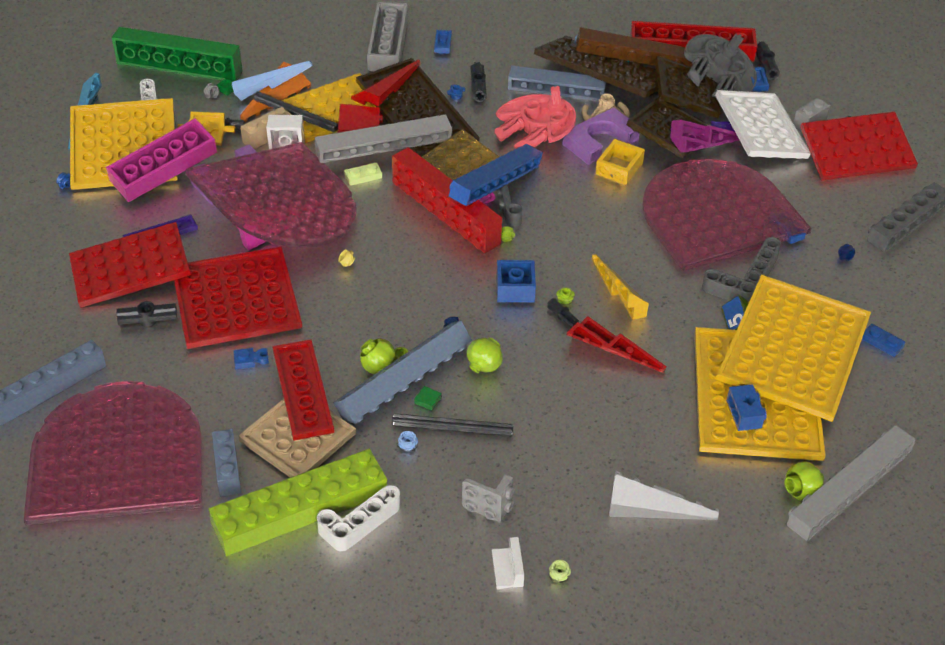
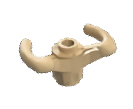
(605, 103)

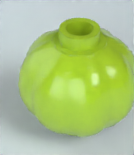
(376, 355)
(484, 355)
(803, 478)

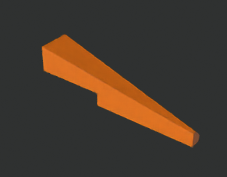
(280, 92)

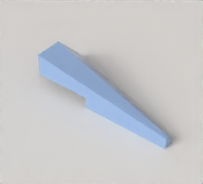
(247, 86)

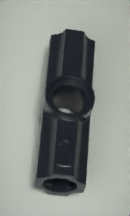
(767, 61)
(478, 82)
(146, 314)

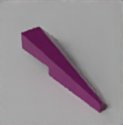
(693, 136)

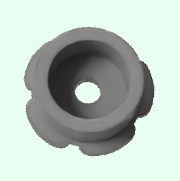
(211, 91)

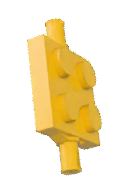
(213, 123)

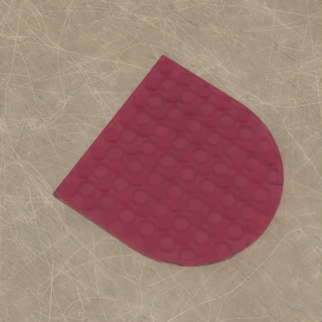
(279, 196)
(716, 211)
(115, 456)

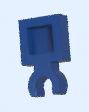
(247, 357)

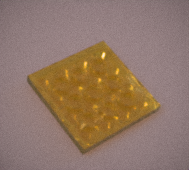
(459, 155)

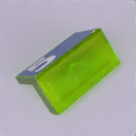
(734, 311)

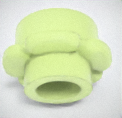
(559, 565)

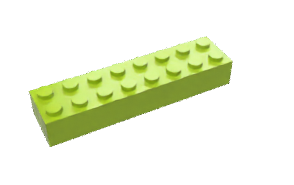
(296, 501)

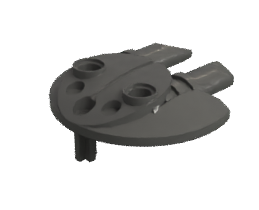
(721, 61)

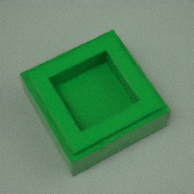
(225, 86)
(428, 398)

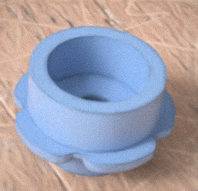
(407, 440)

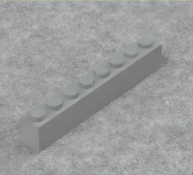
(382, 138)
(850, 482)

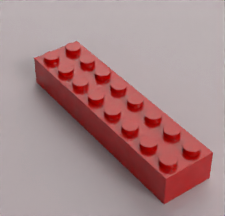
(682, 33)
(431, 189)

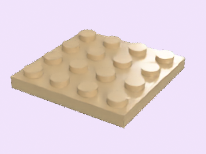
(273, 441)

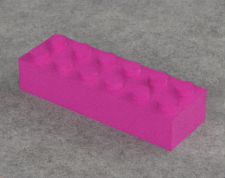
(161, 160)

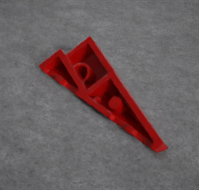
(382, 89)
(596, 335)

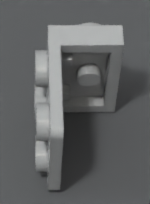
(488, 501)

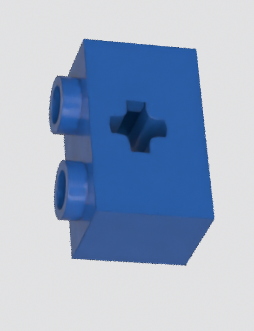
(746, 407)

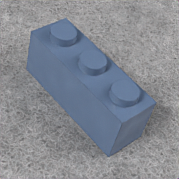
(226, 462)

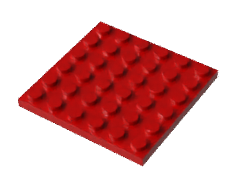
(237, 298)

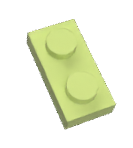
(363, 174)

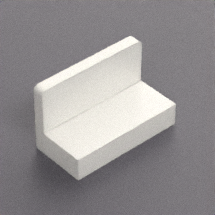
(508, 565)

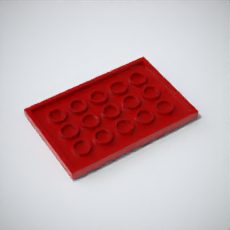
(858, 145)
(128, 264)

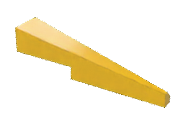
(634, 303)

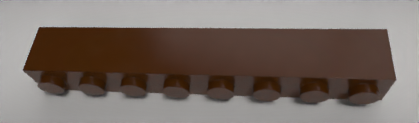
(627, 47)

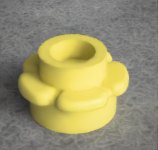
(346, 258)

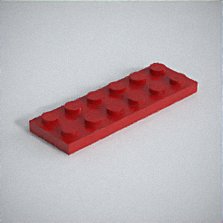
(303, 390)

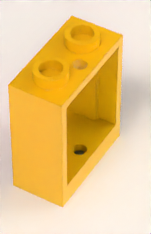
(623, 151)

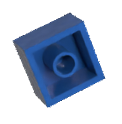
(516, 281)

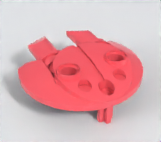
(539, 115)

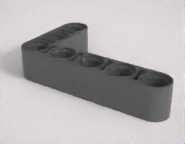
(729, 286)

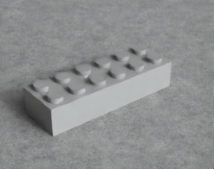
(387, 35)

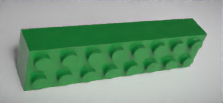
(177, 54)

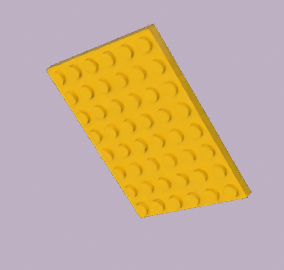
(795, 347)
(784, 432)

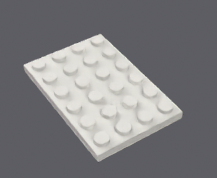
(762, 124)

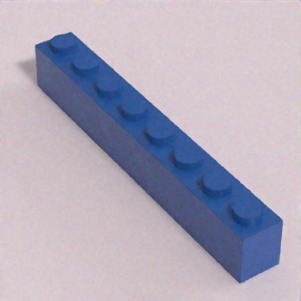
(495, 174)

